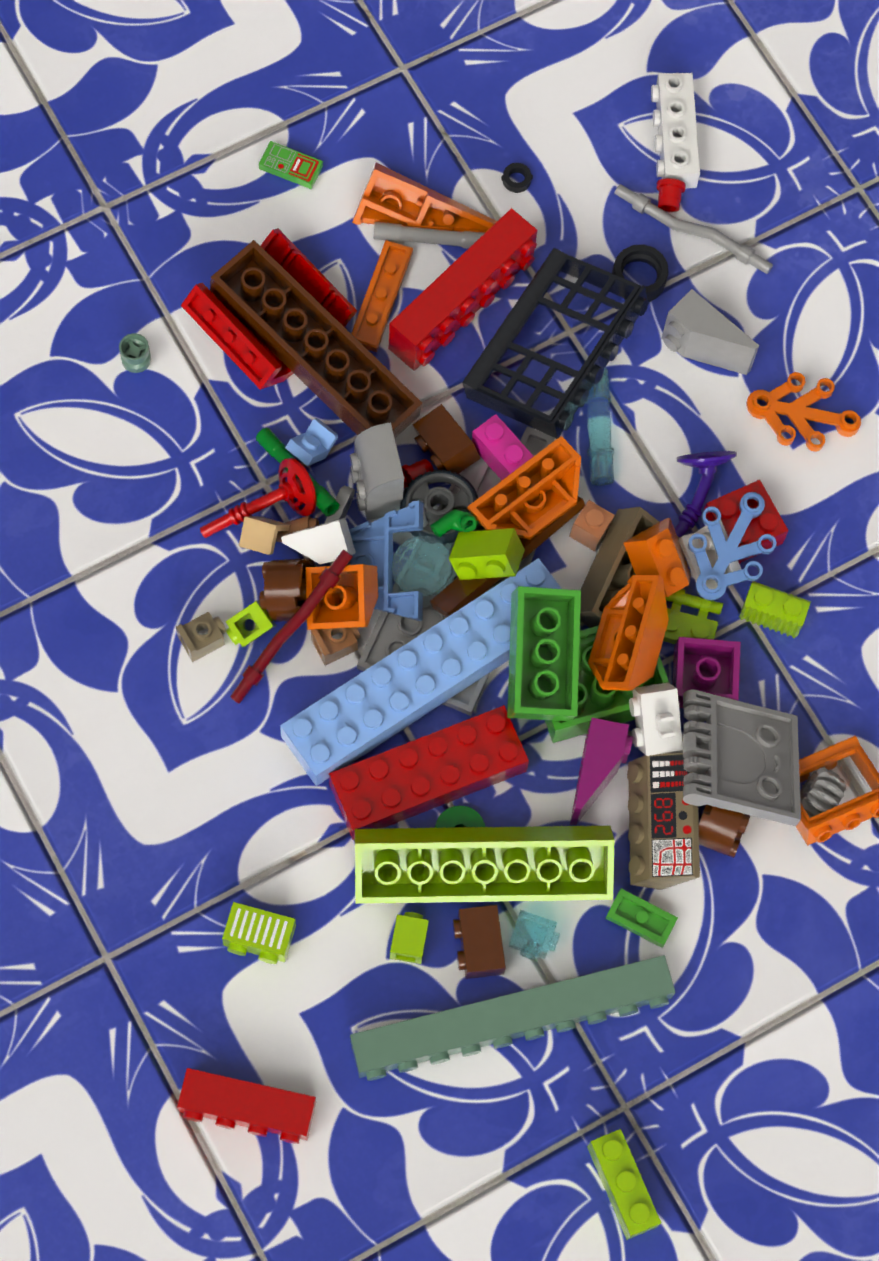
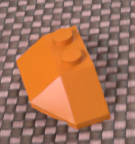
(532, 493)
(630, 634)

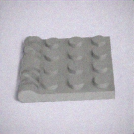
(746, 757)

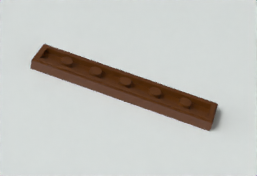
(464, 591)

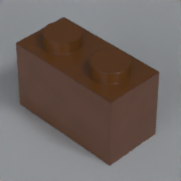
(445, 441)
(480, 942)

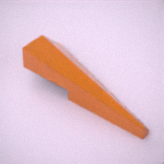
(403, 201)

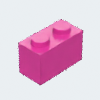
(499, 447)

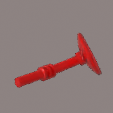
(287, 491)

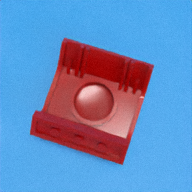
(237, 340)

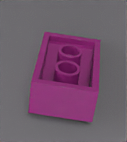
(603, 752)

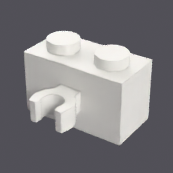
(656, 719)

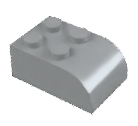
(377, 471)

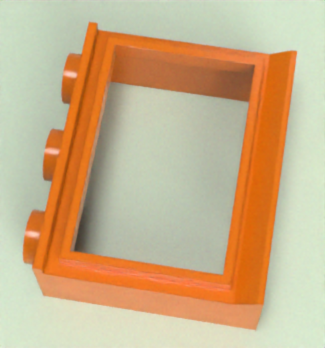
(849, 814)

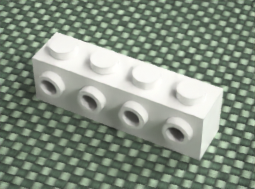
(676, 128)

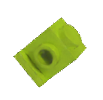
(237, 630)

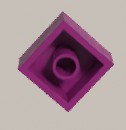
(706, 667)

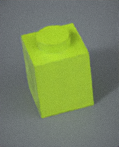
(409, 938)

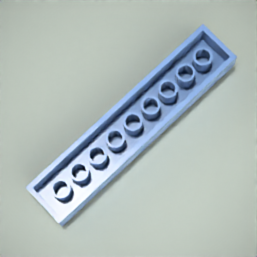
(409, 681)

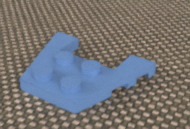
(375, 547)

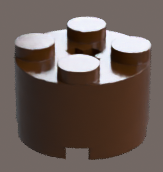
(284, 587)
(722, 829)

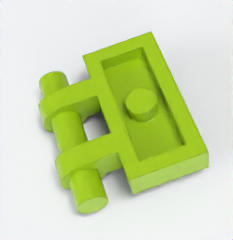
(689, 625)

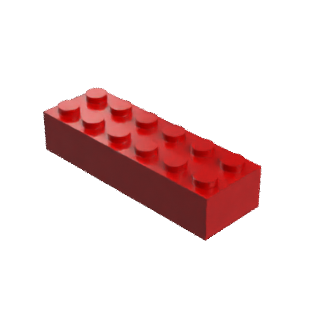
(463, 290)
(429, 771)

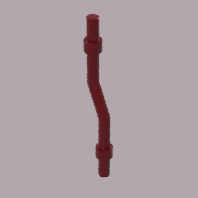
(254, 673)

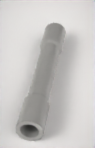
(398, 233)

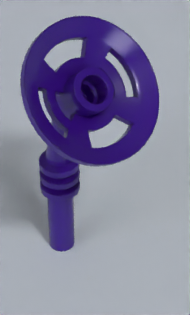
(707, 464)

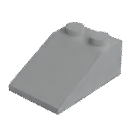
(707, 336)

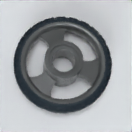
(418, 491)

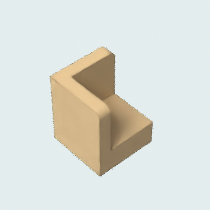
(260, 533)

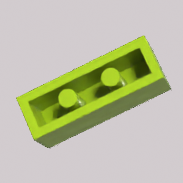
(623, 1184)

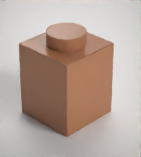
(591, 525)

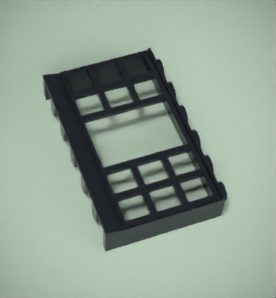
(592, 369)

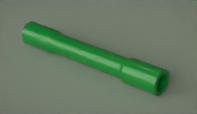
(277, 450)

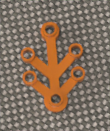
(799, 412)

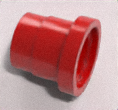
(670, 194)
(411, 471)

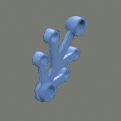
(728, 550)

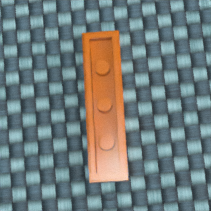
(381, 294)

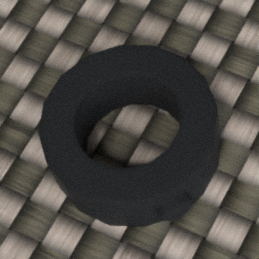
(517, 168)

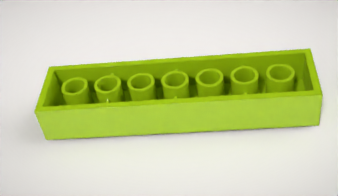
(484, 864)

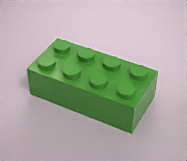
(544, 654)

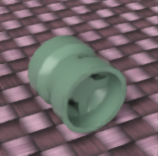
(133, 346)

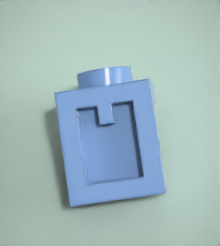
(313, 444)

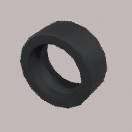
(647, 255)

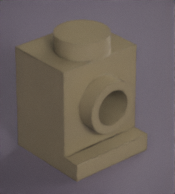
(201, 645)

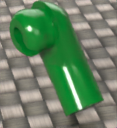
(454, 520)

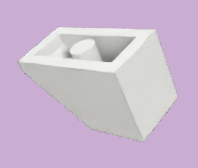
(322, 542)

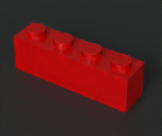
(247, 1105)

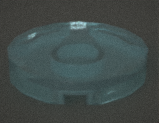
(422, 565)

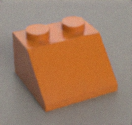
(659, 553)
(349, 602)

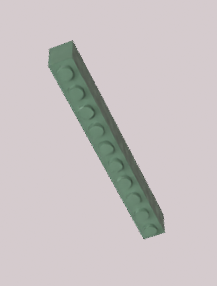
(511, 1017)

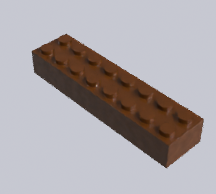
(312, 343)

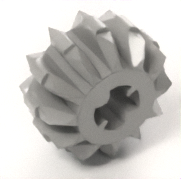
(822, 791)

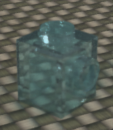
(534, 936)

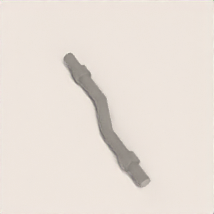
(643, 204)

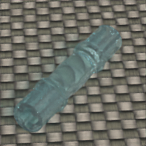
(599, 433)

